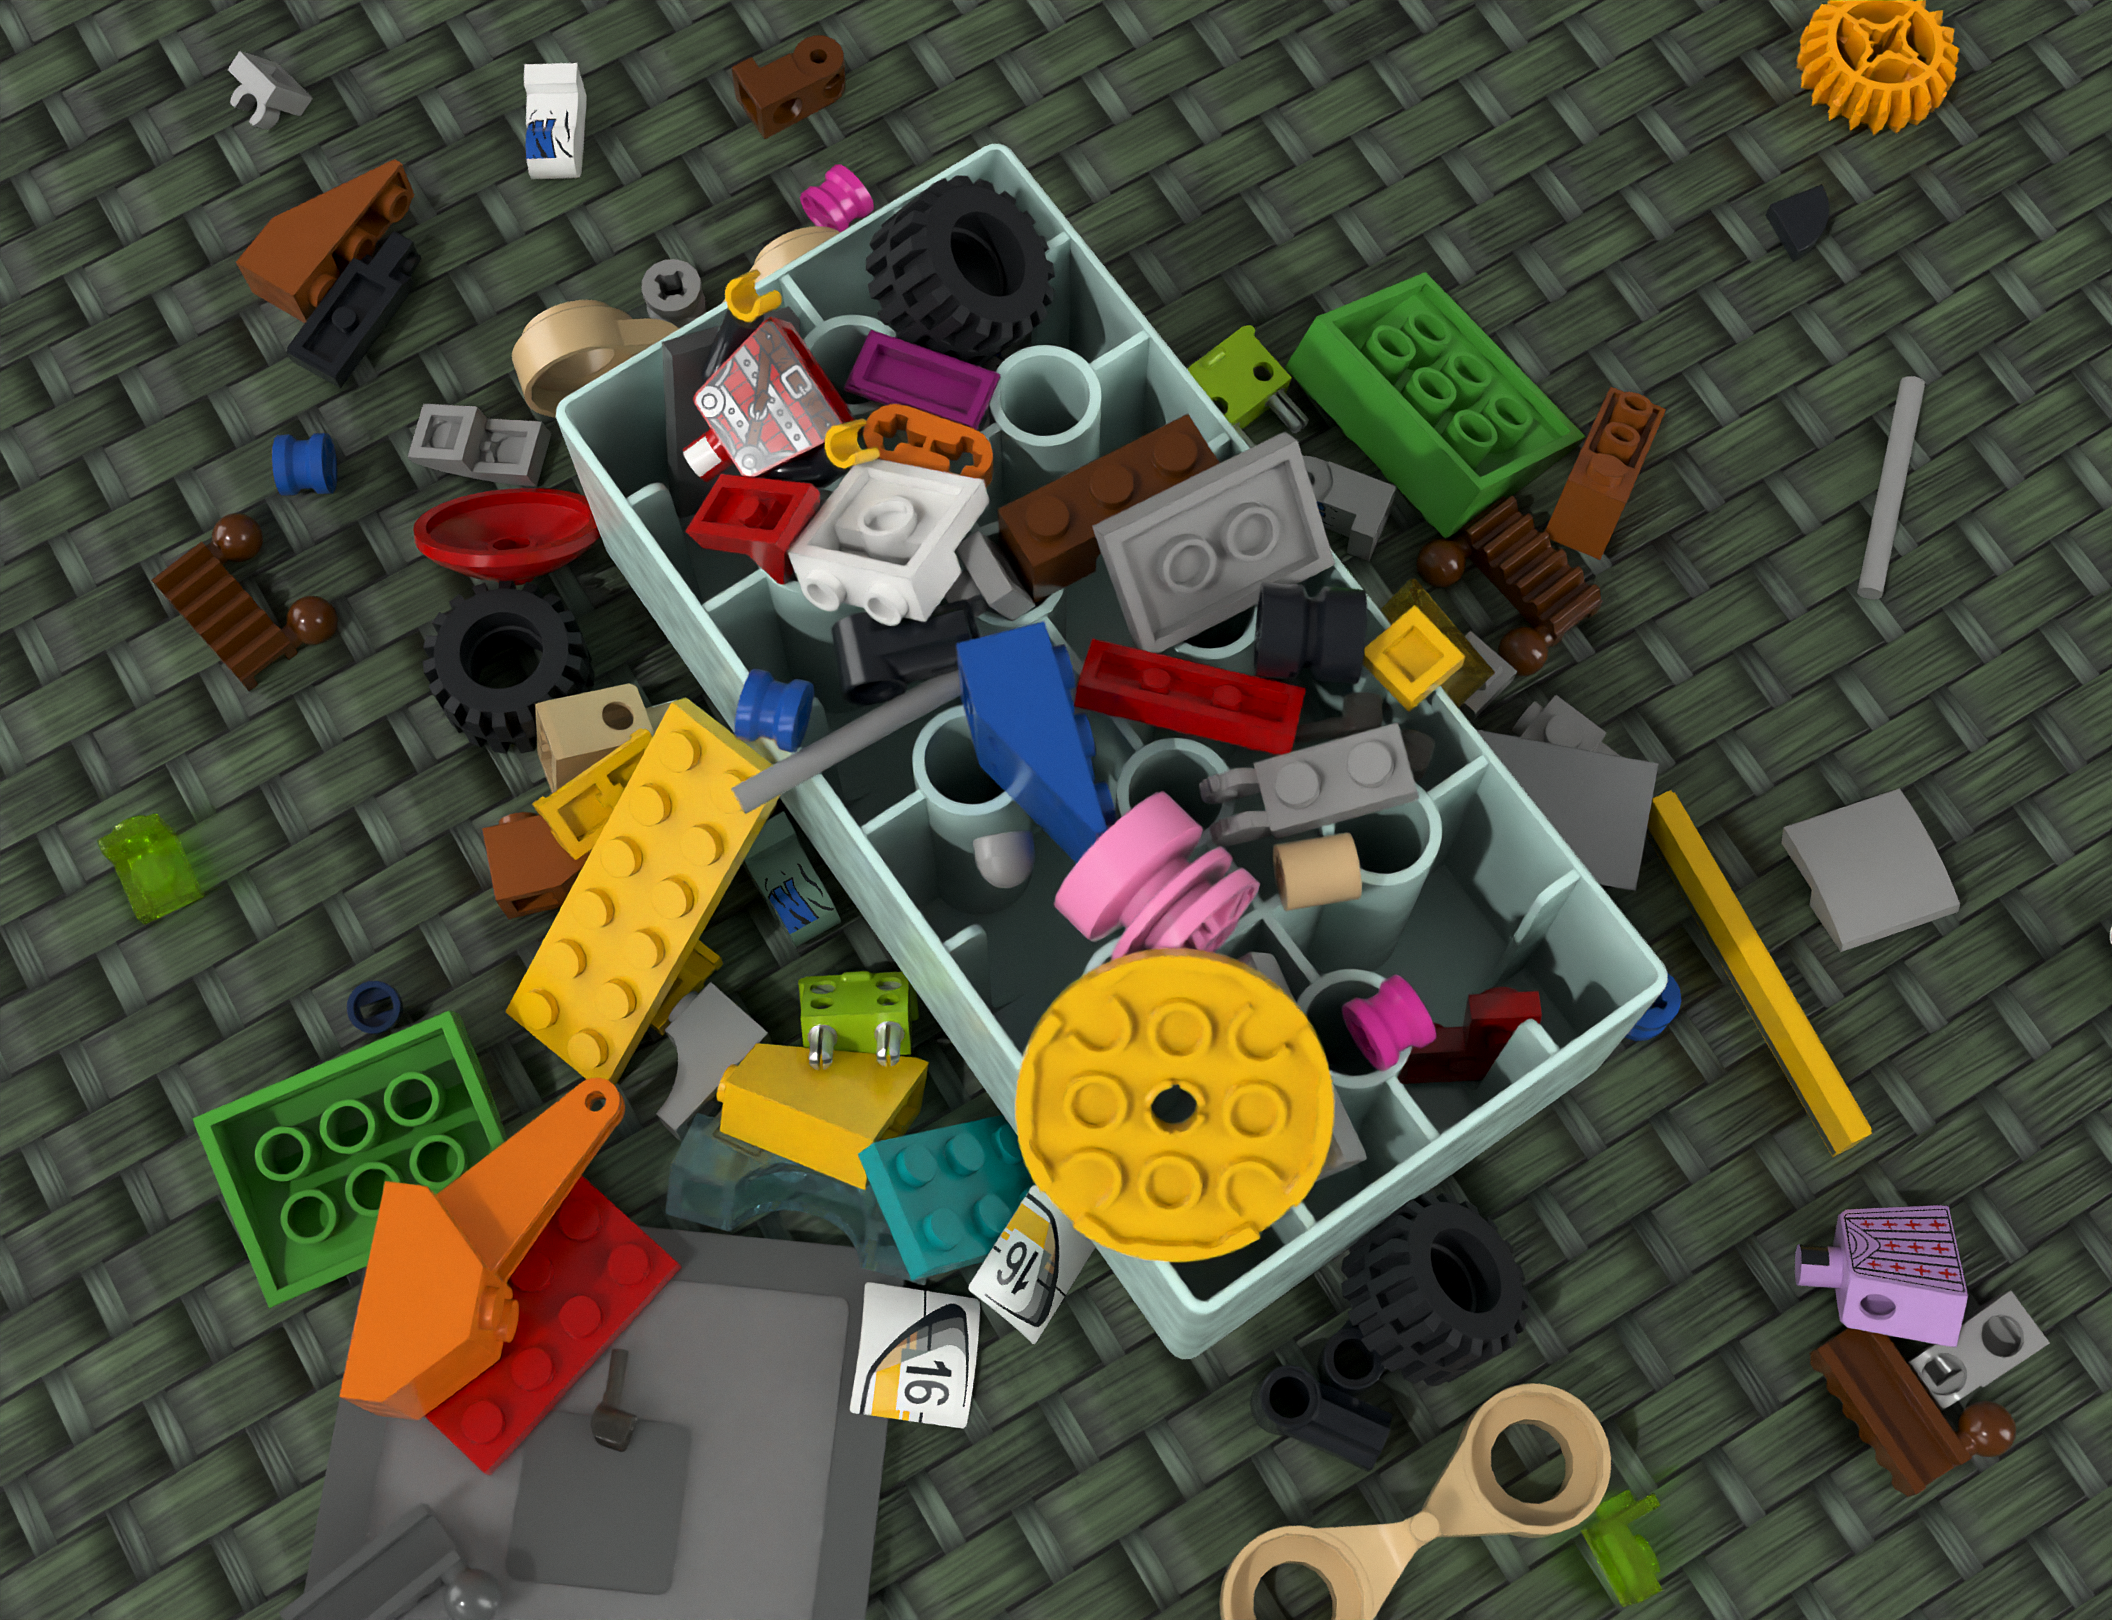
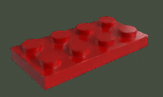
(574, 1298)

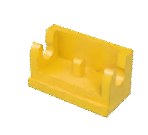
(586, 802)

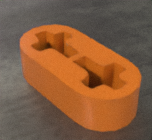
(930, 441)

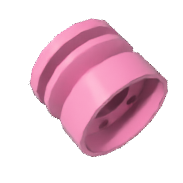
(1143, 882)

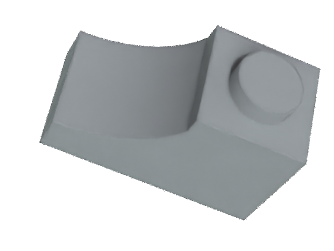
(708, 1038)

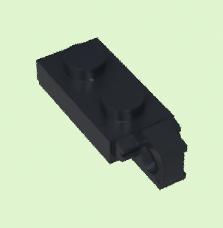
(355, 311)

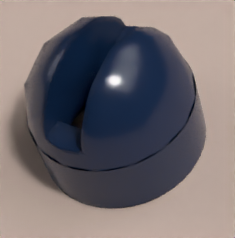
(369, 994)

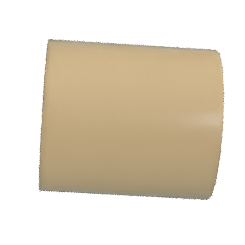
(1317, 871)

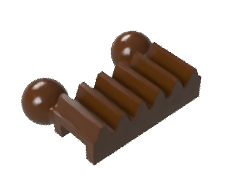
(1524, 571)
(228, 615)
(1900, 1415)

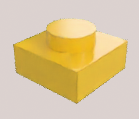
(1412, 658)

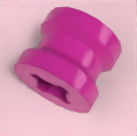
(837, 200)
(1389, 1022)

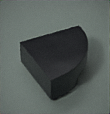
(1800, 220)

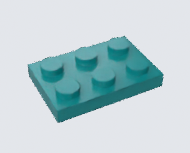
(948, 1191)

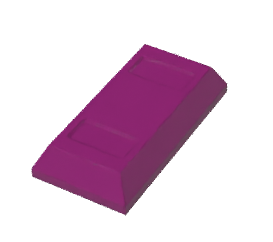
(922, 379)

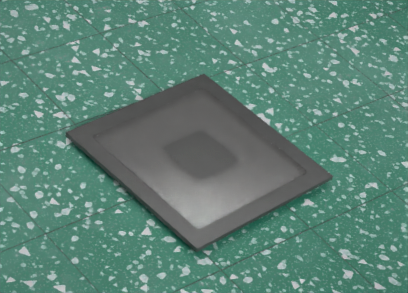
(737, 1488)

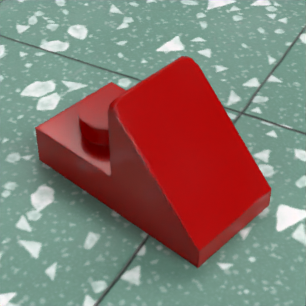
(756, 519)

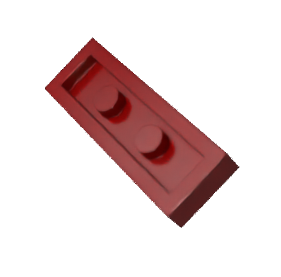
(1189, 697)

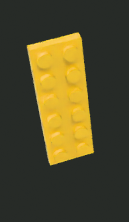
(642, 895)

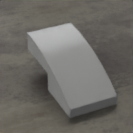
(480, 448)

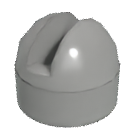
(1005, 857)

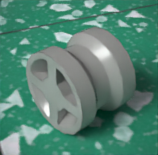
(678, 308)

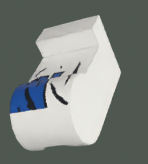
(554, 120)

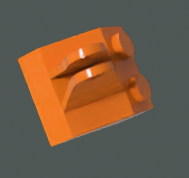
(442, 1261)

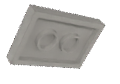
(1212, 542)

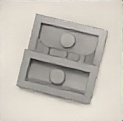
(1870, 870)

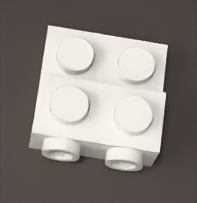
(887, 540)

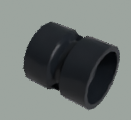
(1310, 632)

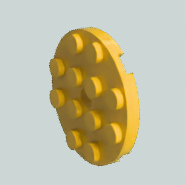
(1192, 1183)

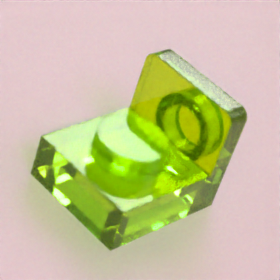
(151, 866)
(1624, 1557)

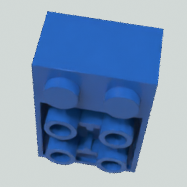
(1030, 736)

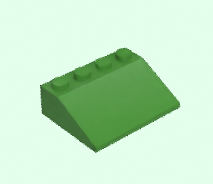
(1431, 400)
(315, 1150)

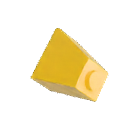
(820, 1114)

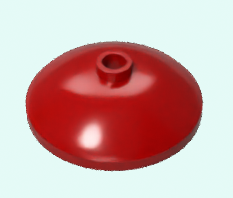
(507, 533)

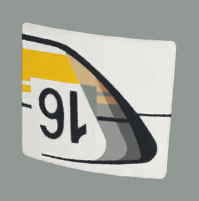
(1032, 1265)
(916, 1355)

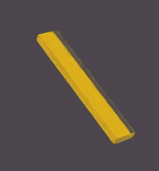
(1755, 976)

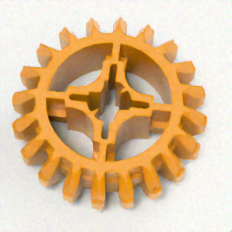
(1877, 61)

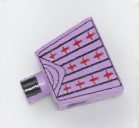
(1892, 1272)

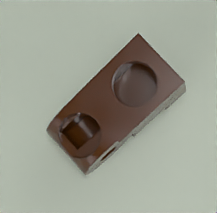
(791, 85)

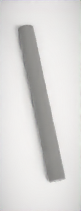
(1891, 488)
(846, 741)

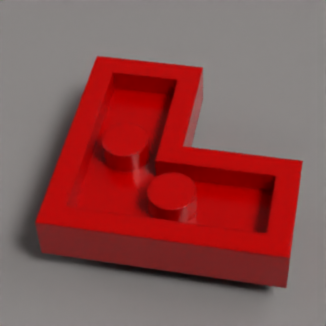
(1472, 1049)

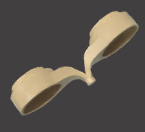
(588, 337)
(1466, 1501)

